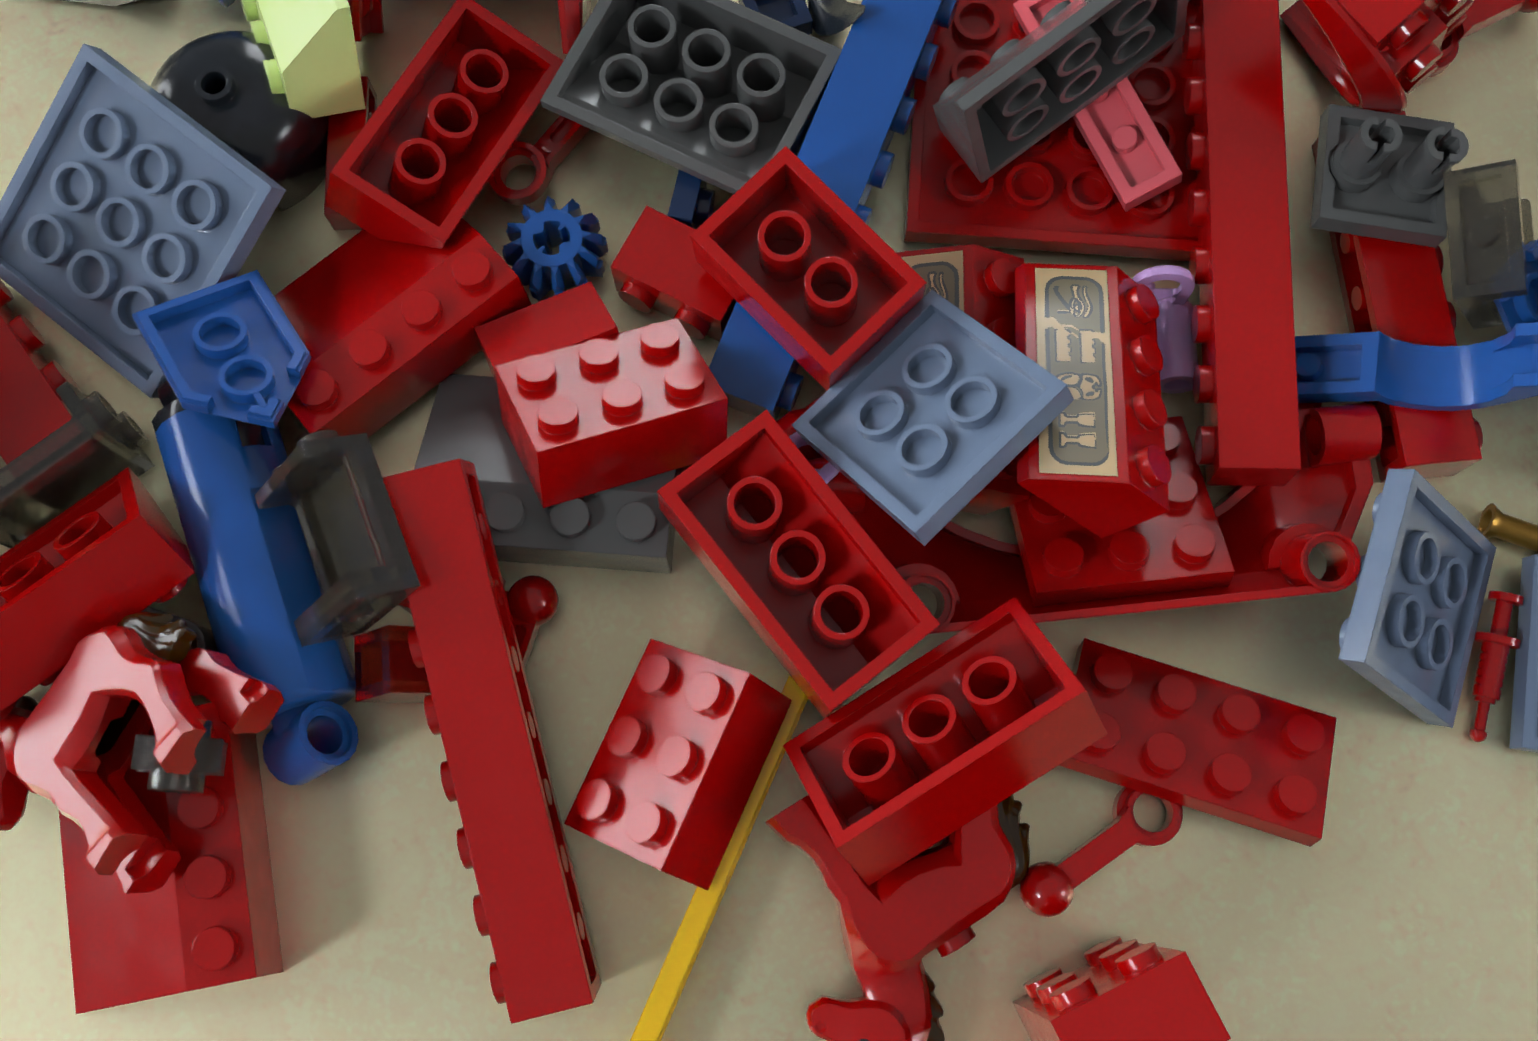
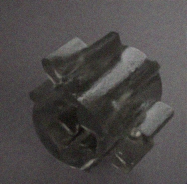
(210, 761)

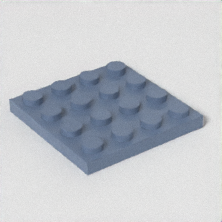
(125, 211)

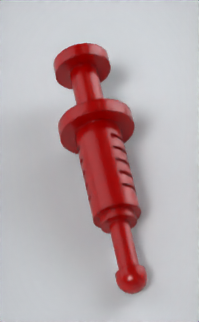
(1493, 659)

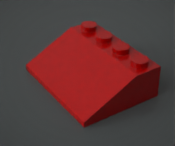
(391, 324)
(210, 917)

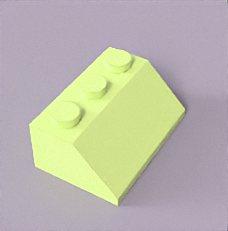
(311, 52)

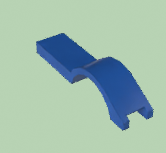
(1415, 375)

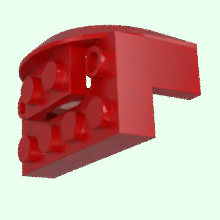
(1375, 46)

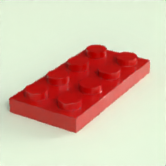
(1206, 743)

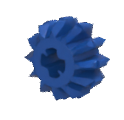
(533, 243)

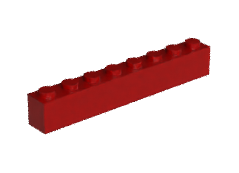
(1242, 246)
(492, 747)

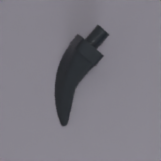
(833, 15)

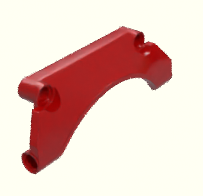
(1263, 527)

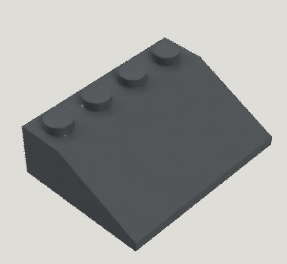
(1052, 76)
(694, 84)
(601, 530)

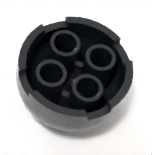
(227, 92)

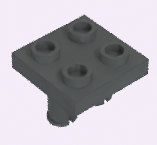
(1384, 174)

